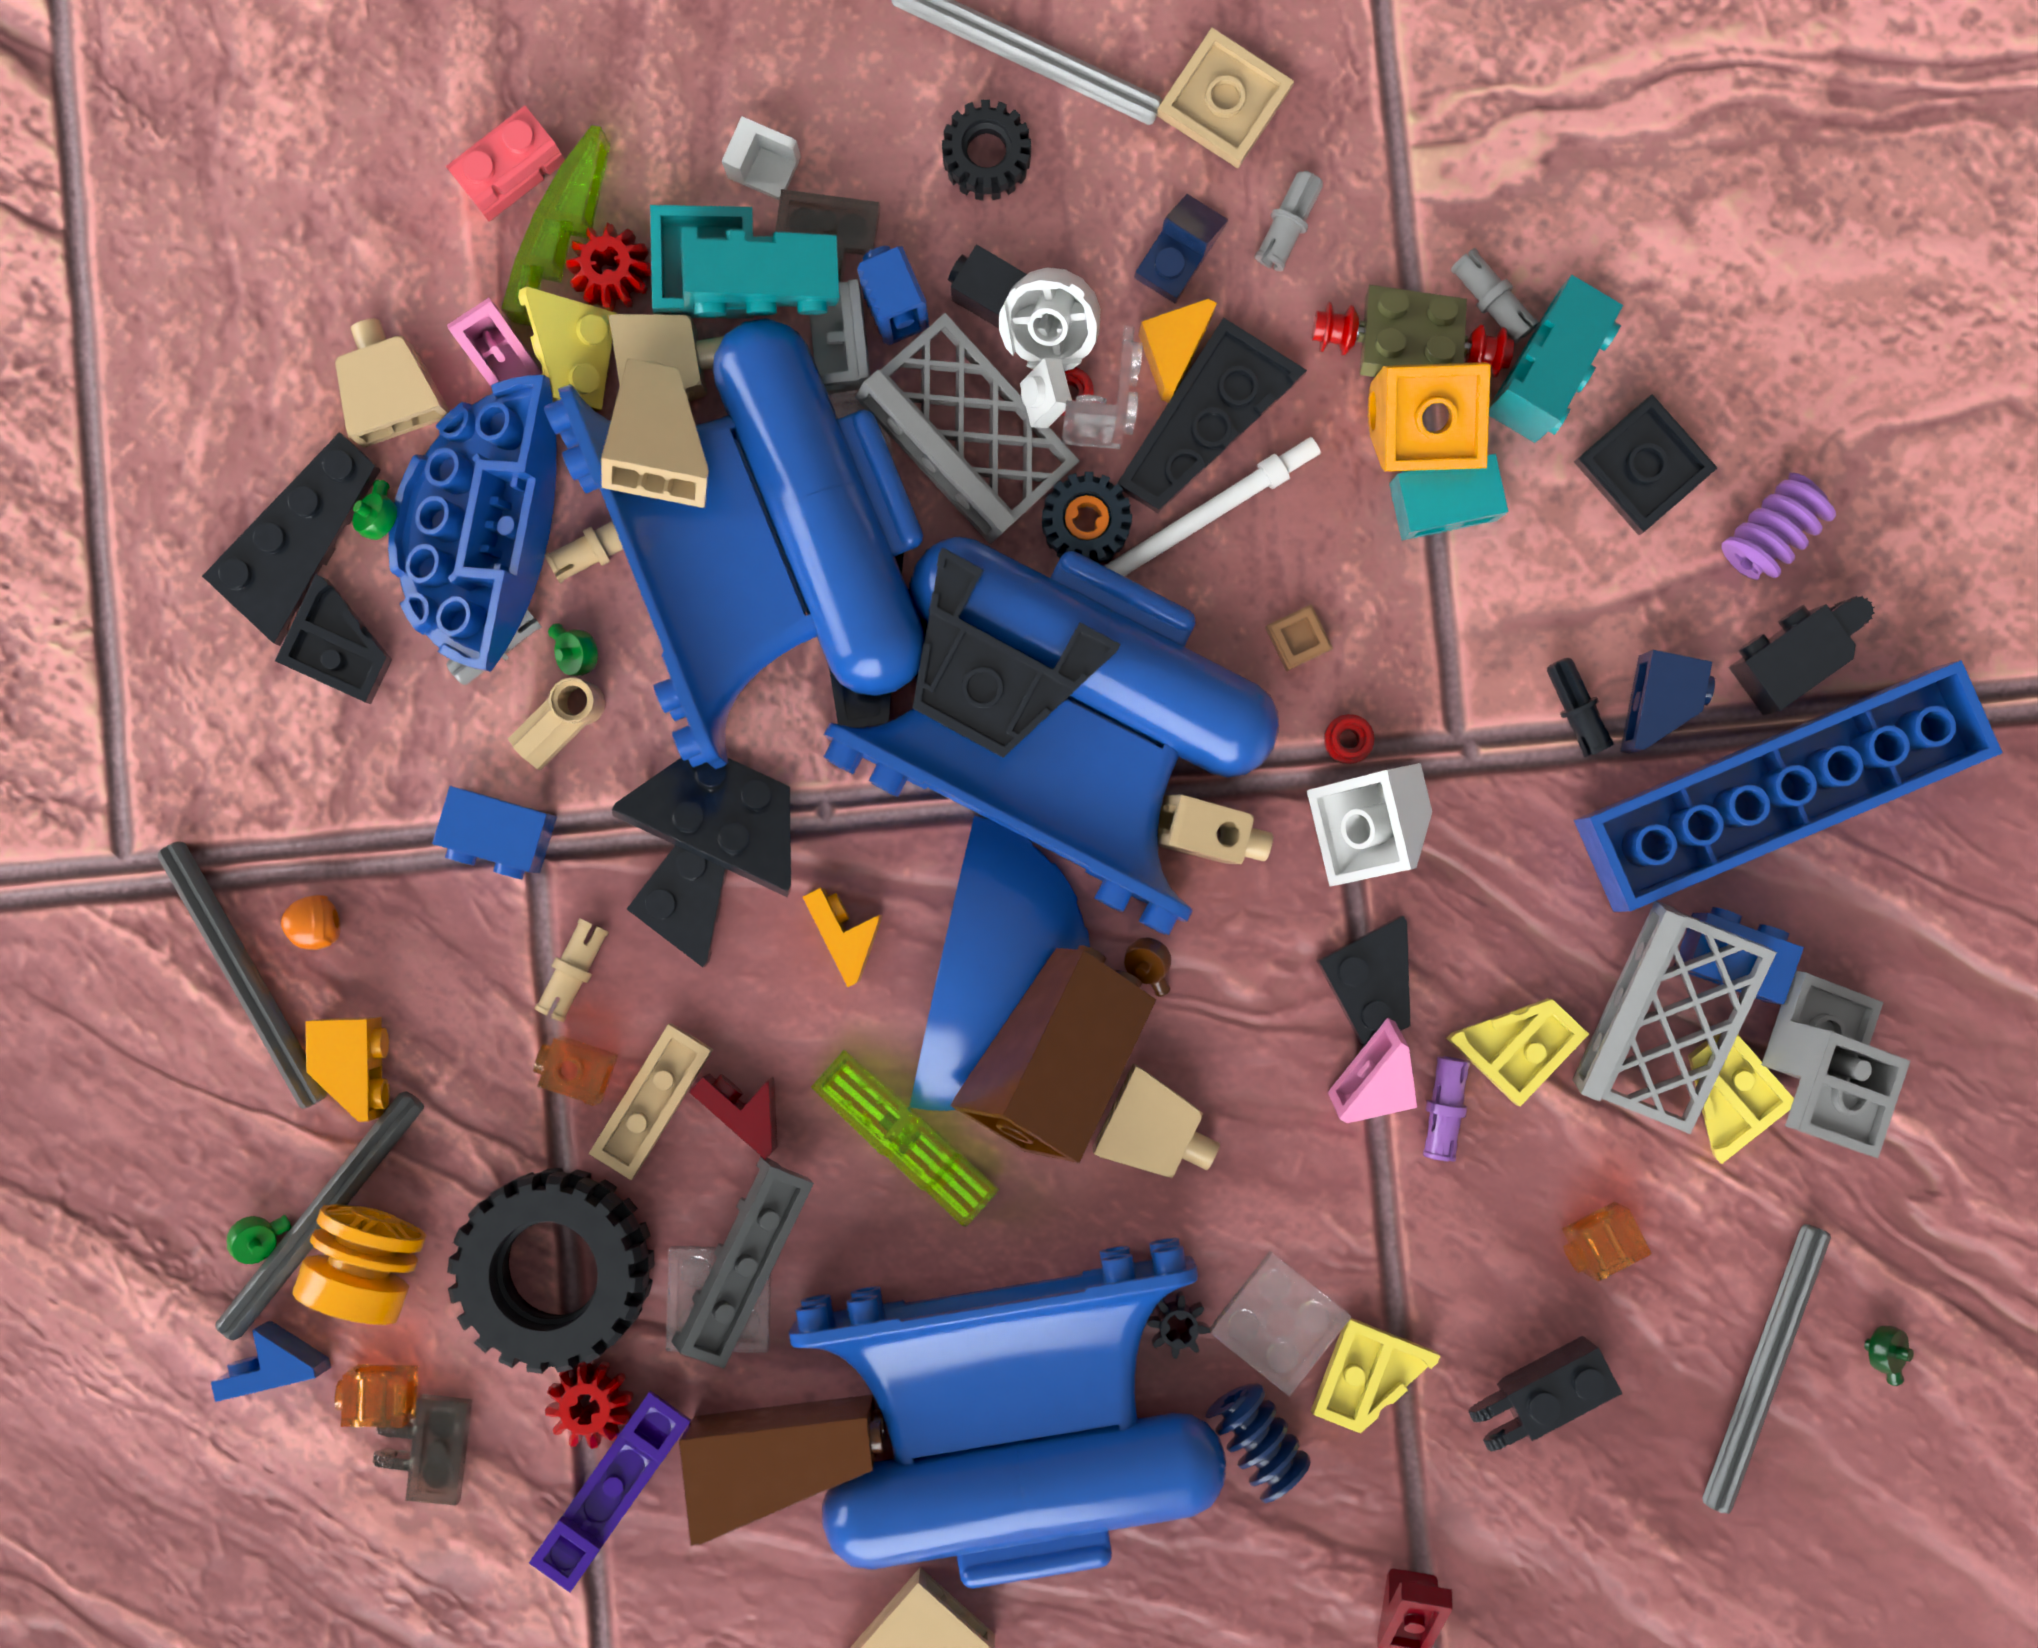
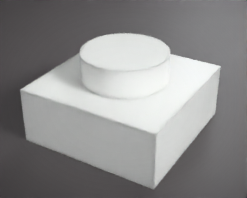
(1045, 392)

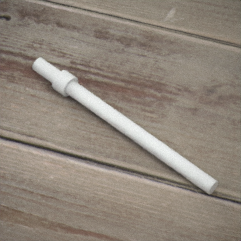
(1270, 472)

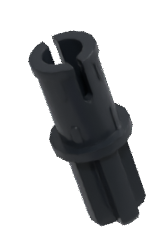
(1579, 707)

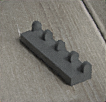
(743, 1264)

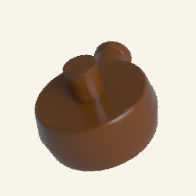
(1150, 963)

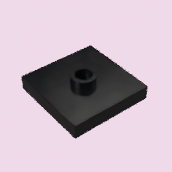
(1645, 464)

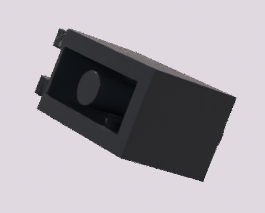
(1801, 654)
(1548, 1393)

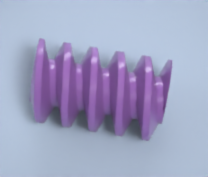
(1778, 525)

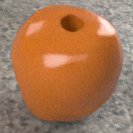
(311, 922)

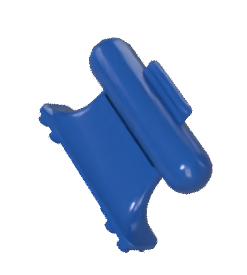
(791, 526)
(1091, 770)
(1013, 1423)

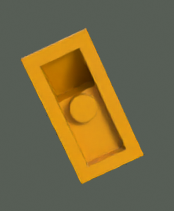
(848, 948)

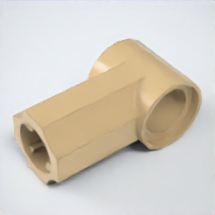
(554, 725)

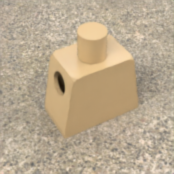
(665, 340)
(385, 387)
(1192, 829)
(1153, 1128)

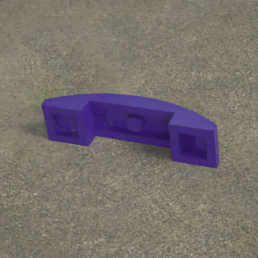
(610, 1491)

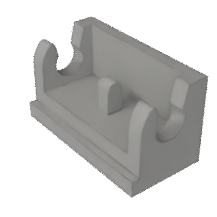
(841, 341)

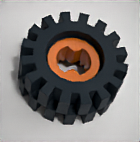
(1062, 510)

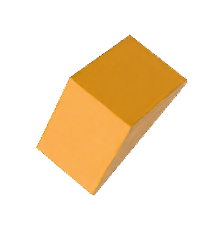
(1172, 342)

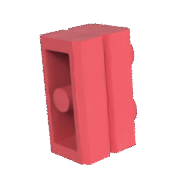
(506, 163)

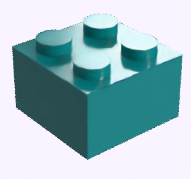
(666, 250)

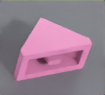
(492, 344)
(1377, 1079)

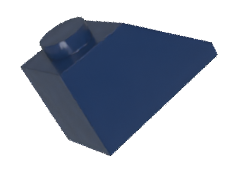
(1664, 696)

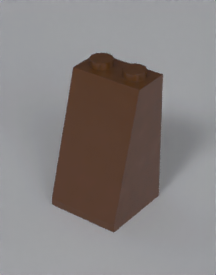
(1058, 1056)
(771, 1458)

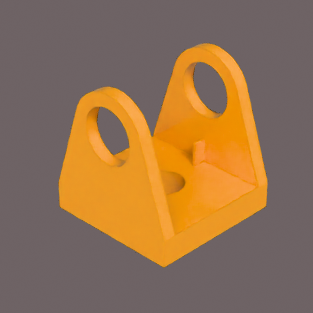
(1396, 411)

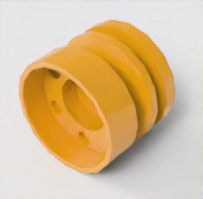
(356, 1272)

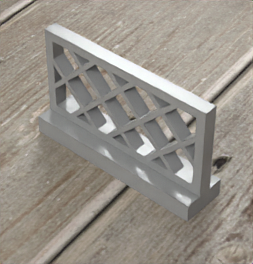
(931, 447)
(1632, 999)

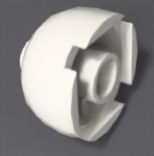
(1050, 317)

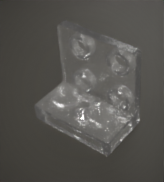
(1103, 425)

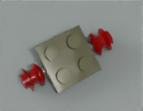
(1411, 330)

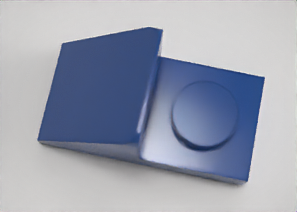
(280, 1362)

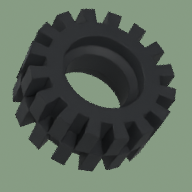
(986, 121)

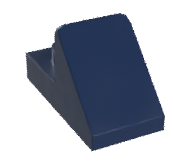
(1180, 247)

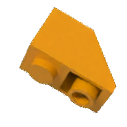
(347, 1063)

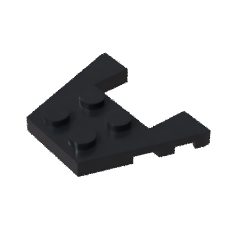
(982, 682)

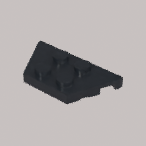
(720, 815)

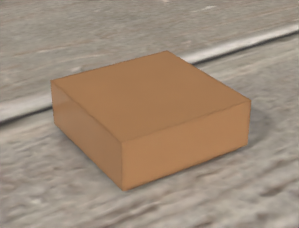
(1298, 637)

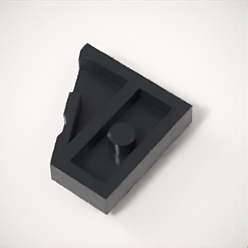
(1372, 978)

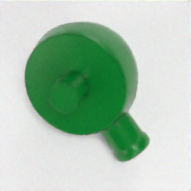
(375, 513)
(574, 650)
(255, 1238)

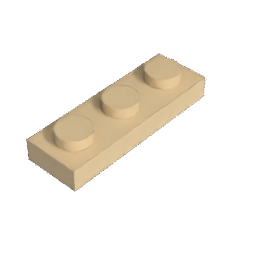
(651, 1101)

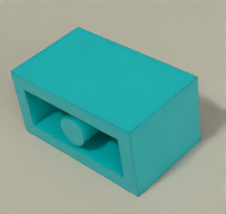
(1447, 499)

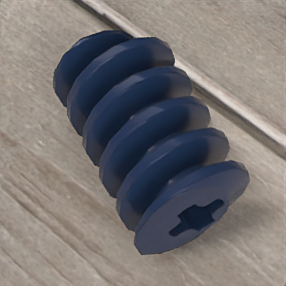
(1262, 1438)

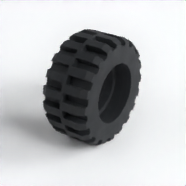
(498, 1309)

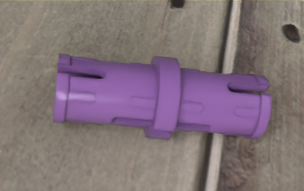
(1446, 1108)

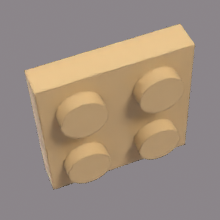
(1225, 98)

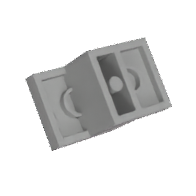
(1844, 1082)

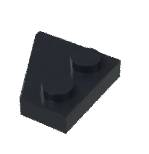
(334, 644)
(683, 902)

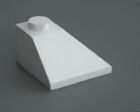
(1371, 823)

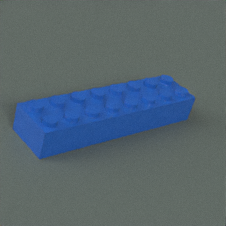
(1787, 787)

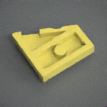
(570, 343)
(1520, 1046)
(1742, 1099)
(1367, 1374)

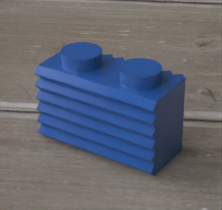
(893, 294)

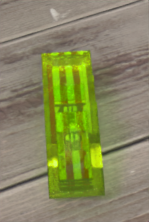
(563, 212)
(905, 1138)

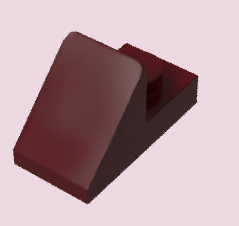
(751, 1122)
(1412, 1610)

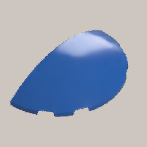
(477, 522)
(1000, 934)

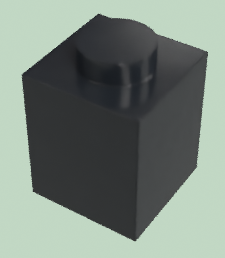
(983, 283)

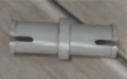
(1494, 295)

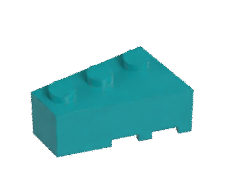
(759, 272)
(1556, 360)

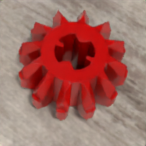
(609, 250)
(578, 1419)

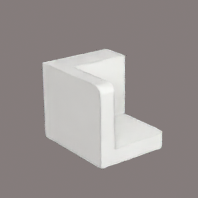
(761, 158)

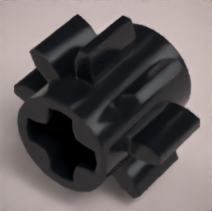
(1174, 1338)

